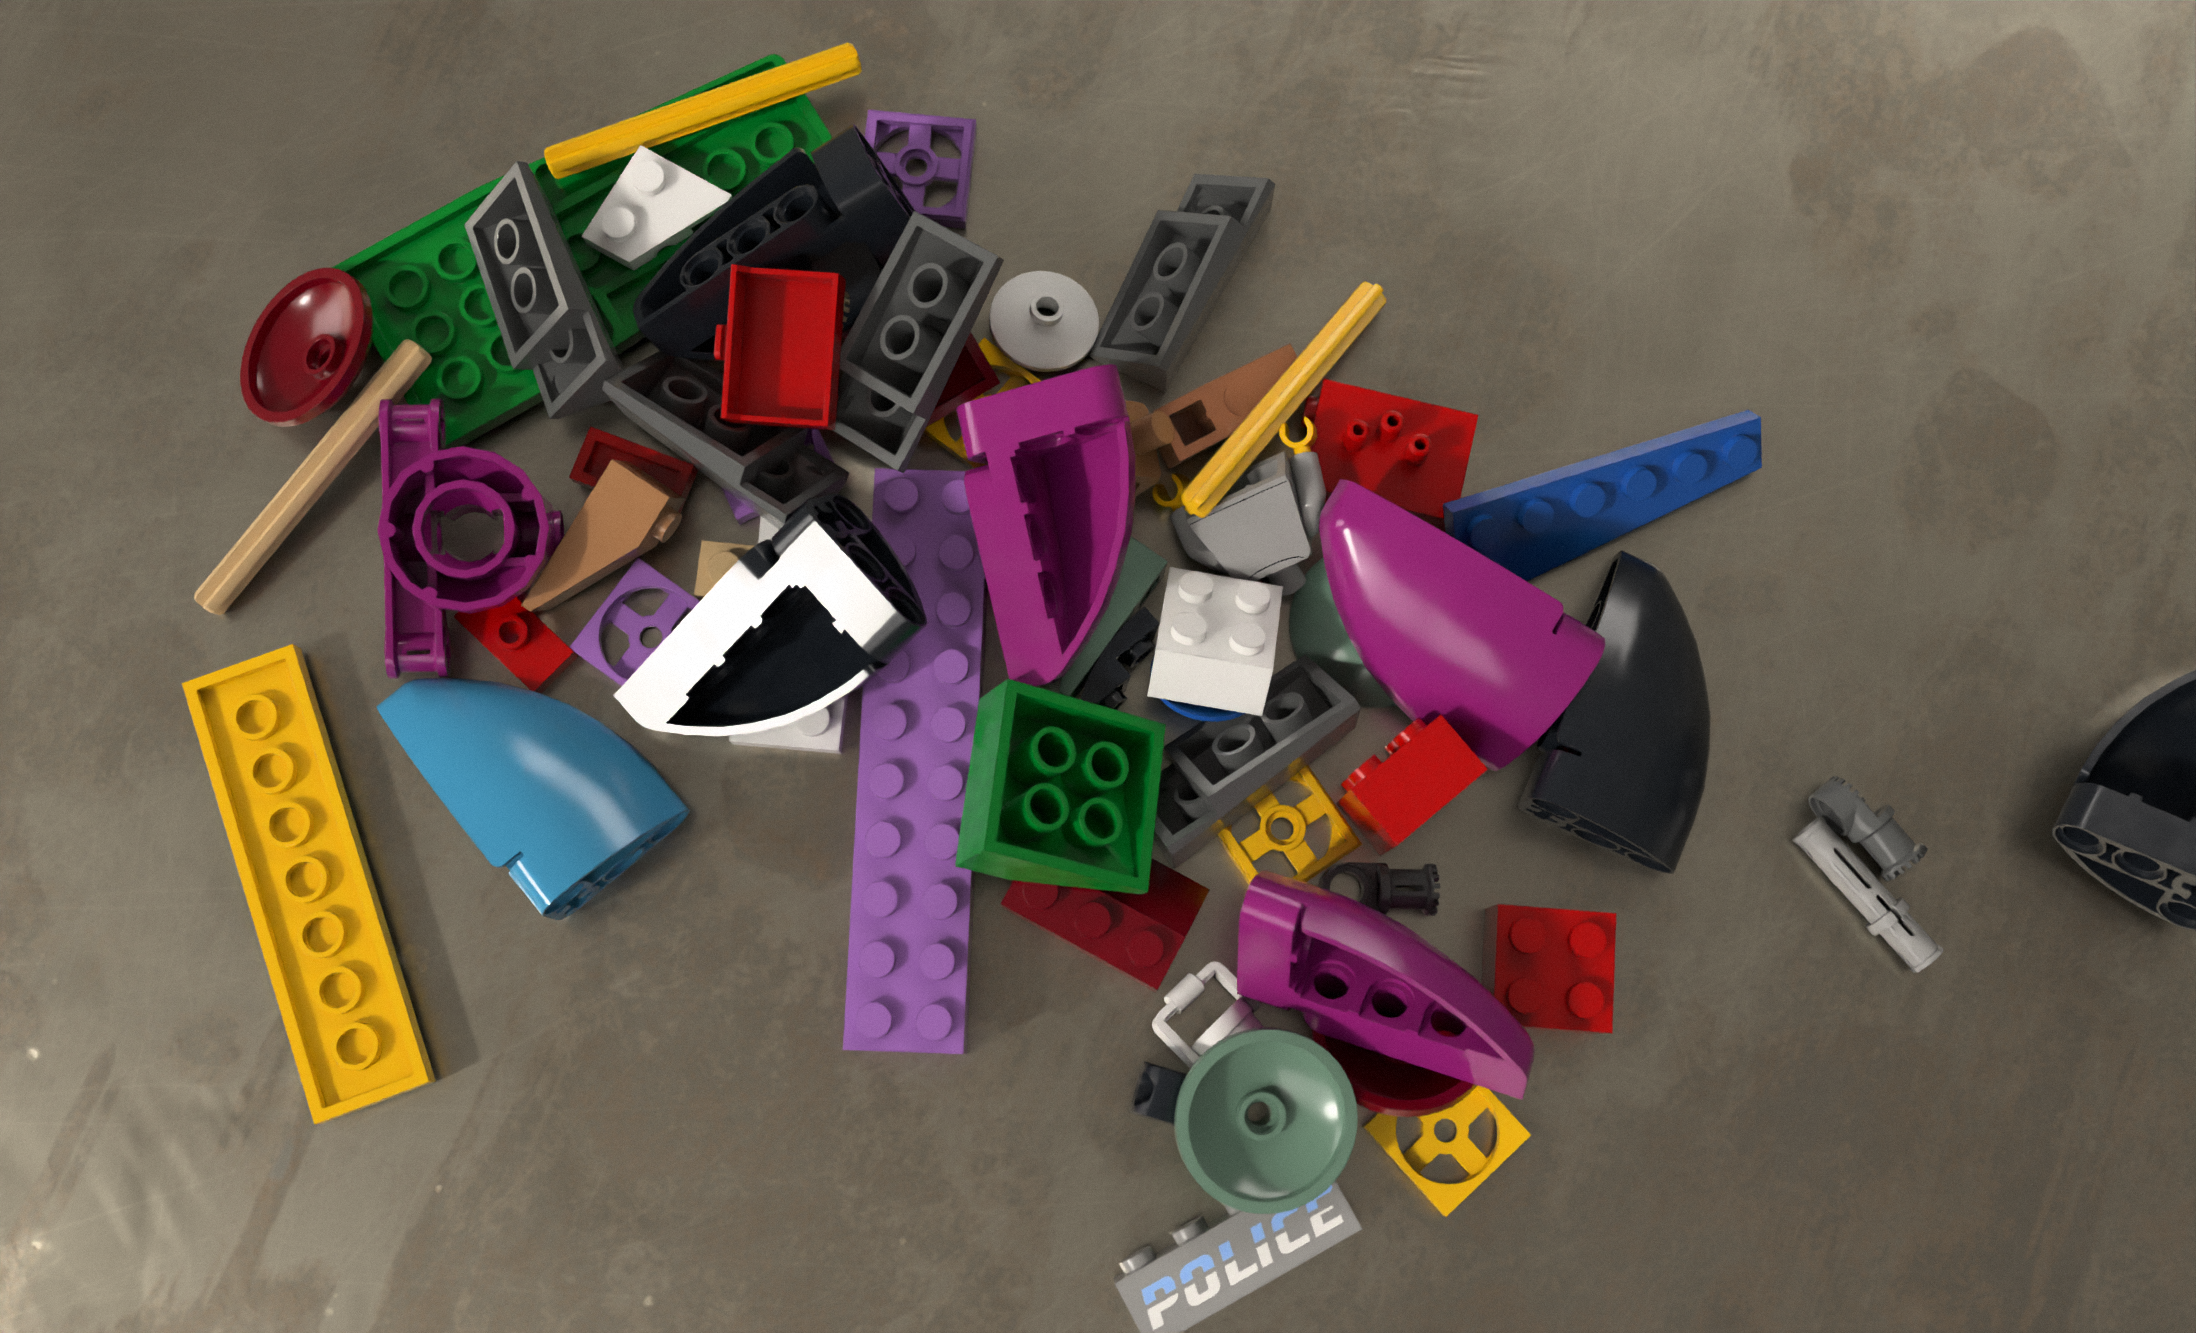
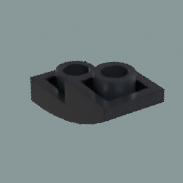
(1128, 646)

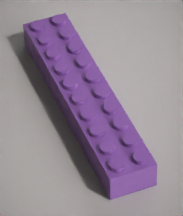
(914, 760)

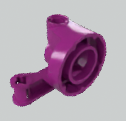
(431, 483)

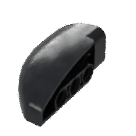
(794, 216)
(782, 629)
(1636, 738)
(2136, 806)

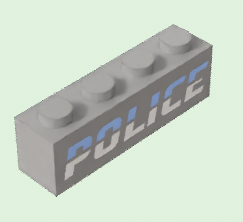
(1227, 1260)

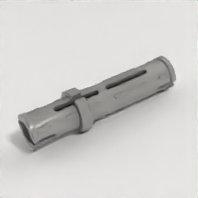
(1880, 908)

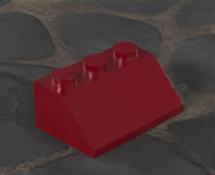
(1119, 929)

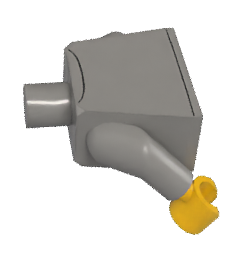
(1261, 521)

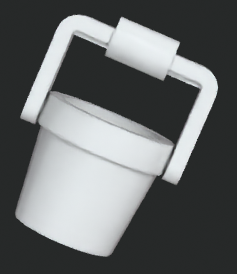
(1233, 1020)

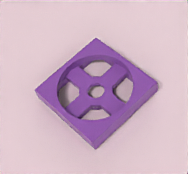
(960, 131)
(614, 610)

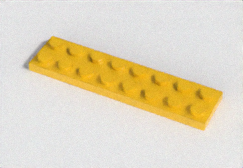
(308, 884)

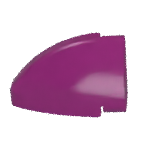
(1050, 512)
(1316, 942)

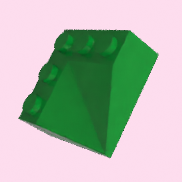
(1060, 791)

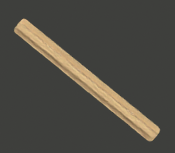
(311, 479)

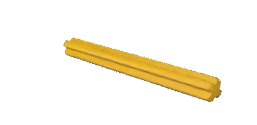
(702, 110)
(1282, 400)

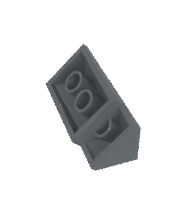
(1181, 276)
(541, 295)
(910, 338)
(757, 464)
(1236, 763)

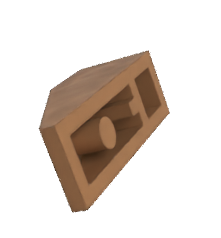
(615, 525)

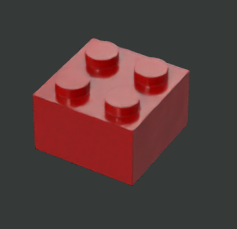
(1417, 780)
(1551, 966)

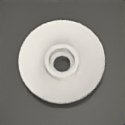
(1040, 340)

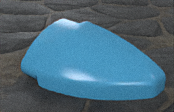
(535, 784)

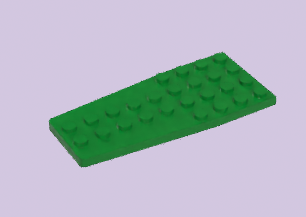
(432, 291)

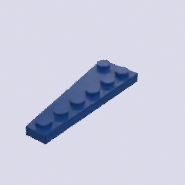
(1583, 505)

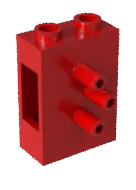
(1391, 446)

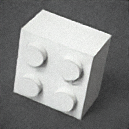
(1216, 641)

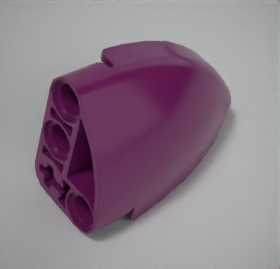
(1451, 627)

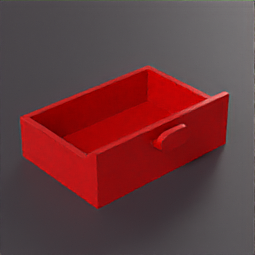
(781, 347)

